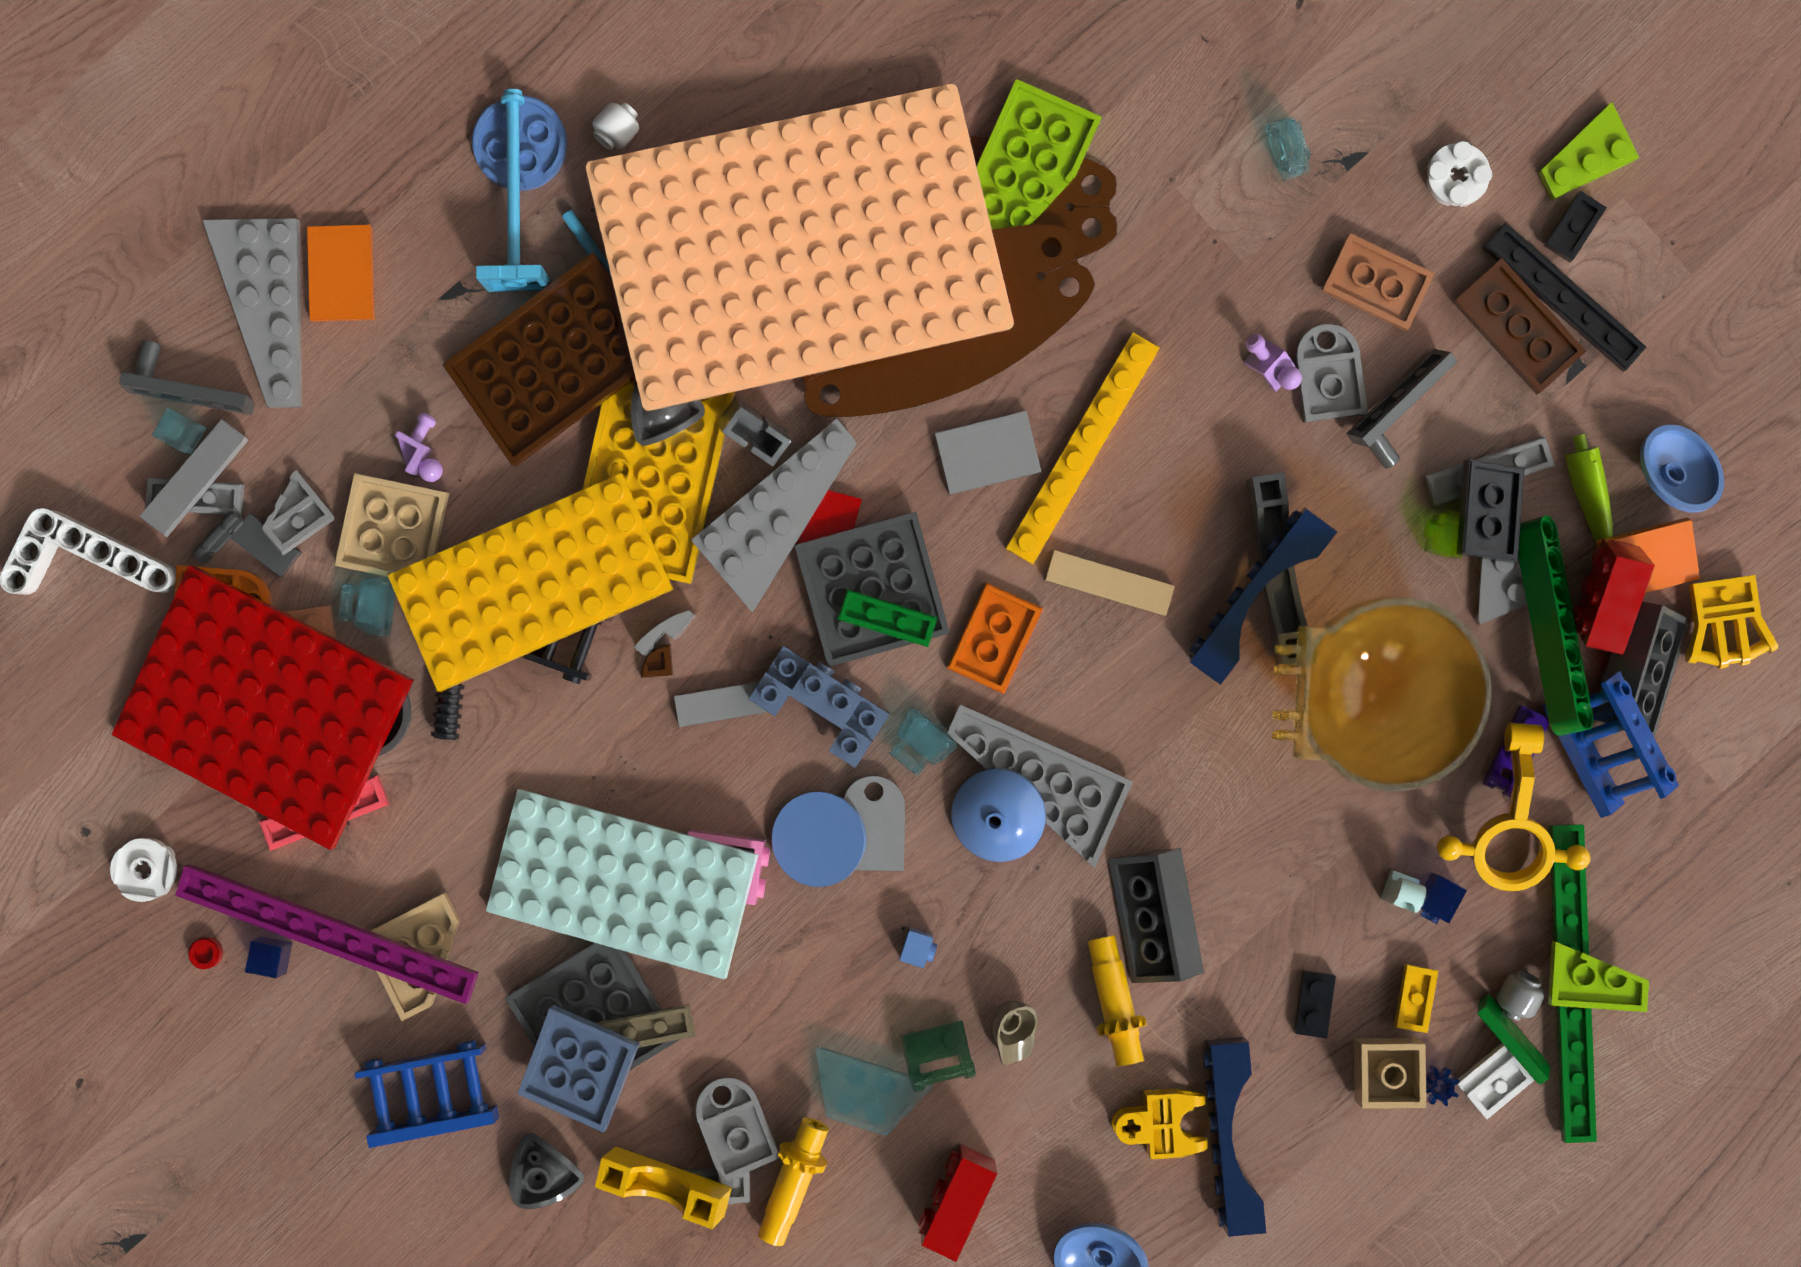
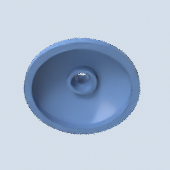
(1682, 468)
(1010, 799)
(1098, 1247)

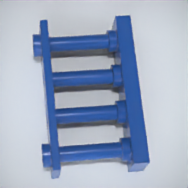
(1594, 768)
(417, 1125)

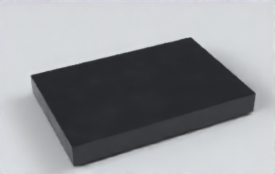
(1490, 511)

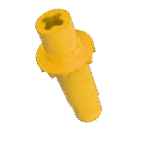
(1116, 1002)
(801, 1161)

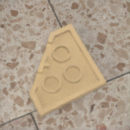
(426, 928)

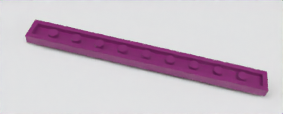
(327, 933)

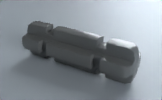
(218, 537)

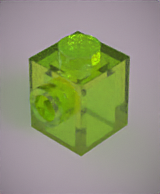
(1442, 534)

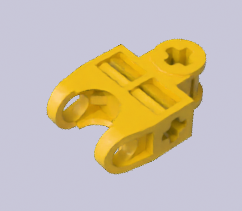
(1159, 1123)

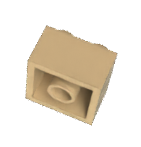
(1389, 1073)

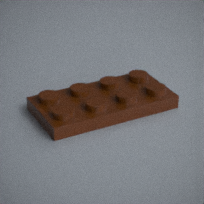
(1519, 326)

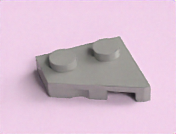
(296, 516)
(1498, 589)

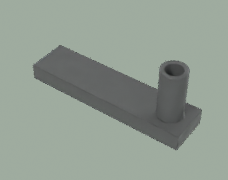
(144, 384)
(1392, 406)

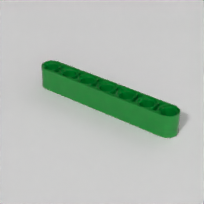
(1554, 627)

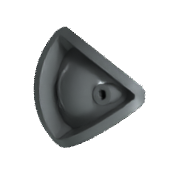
(662, 423)
(566, 1175)

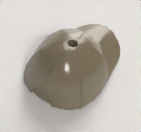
(1014, 1031)

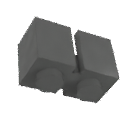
(764, 436)

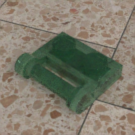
(933, 1045)

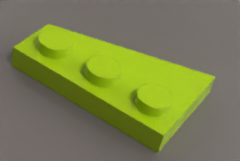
(1590, 155)
(1594, 984)

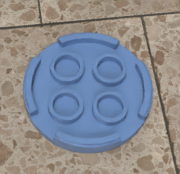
(540, 143)
(818, 839)

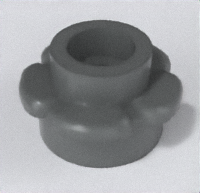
(534, 1185)

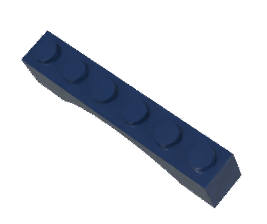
(1302, 541)
(1229, 1070)

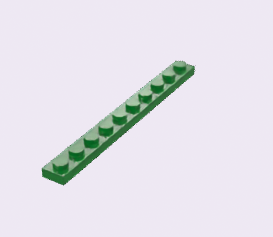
(1573, 1023)

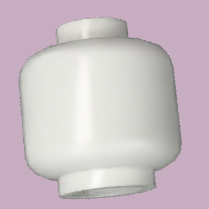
(615, 125)

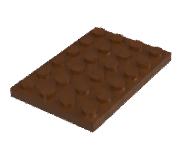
(547, 361)

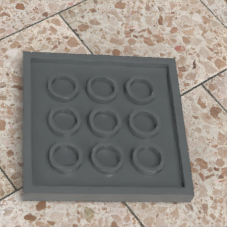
(874, 560)
(592, 984)

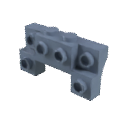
(827, 697)

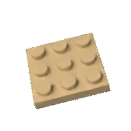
(389, 525)

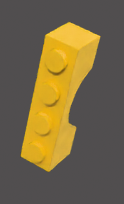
(635, 1175)

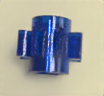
(1447, 1089)

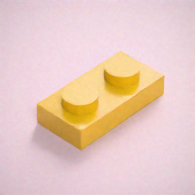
(1416, 998)

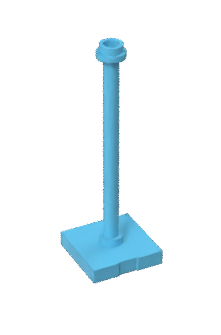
(513, 276)

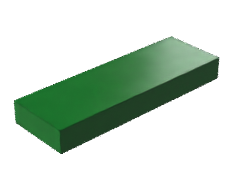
(887, 618)
(1513, 1039)

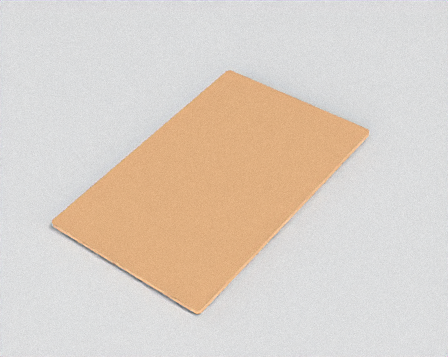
(799, 246)

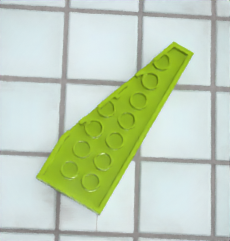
(1032, 154)

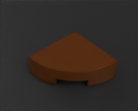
(658, 663)

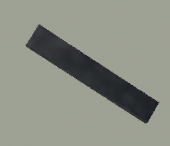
(1565, 298)

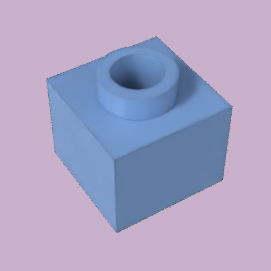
(918, 948)

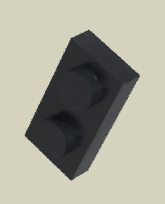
(1575, 226)
(1314, 1004)

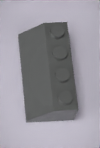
(1647, 662)
(1156, 916)

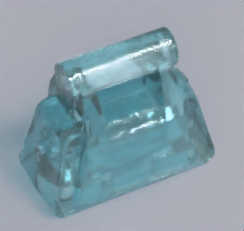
(1289, 147)
(373, 605)
(925, 739)

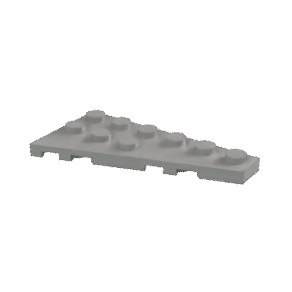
(264, 286)
(764, 525)
(1077, 794)

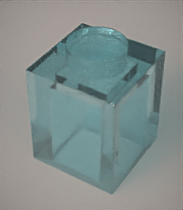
(179, 431)

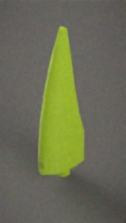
(1591, 486)

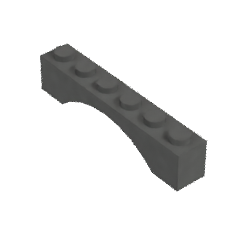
(1283, 602)

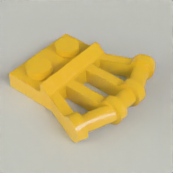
(1725, 601)

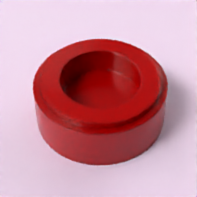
(205, 953)

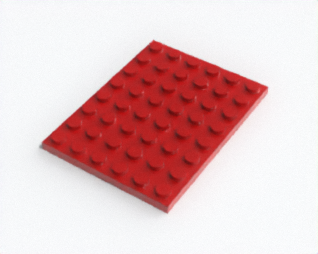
(262, 707)

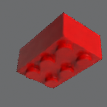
(1612, 595)
(957, 1202)

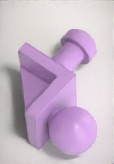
(1272, 363)
(416, 453)

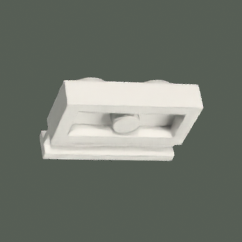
(1494, 1081)

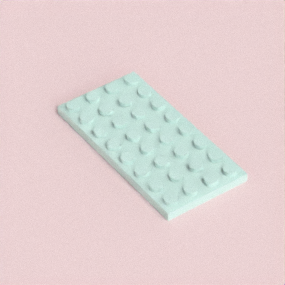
(622, 883)

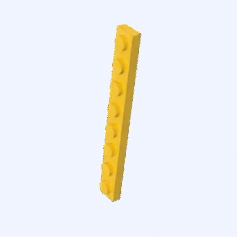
(1082, 448)

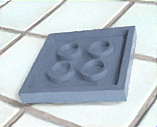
(578, 1068)

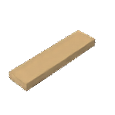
(1109, 583)

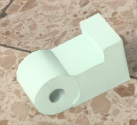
(1404, 891)

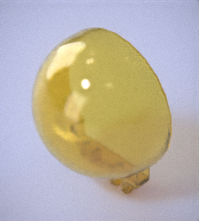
(1387, 693)

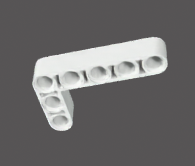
(87, 548)

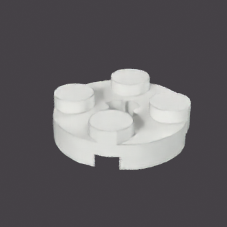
(1458, 156)
(130, 881)

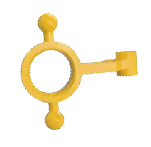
(1521, 742)

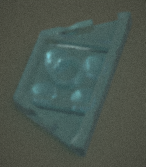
(865, 1092)

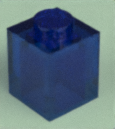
(1441, 899)
(268, 957)

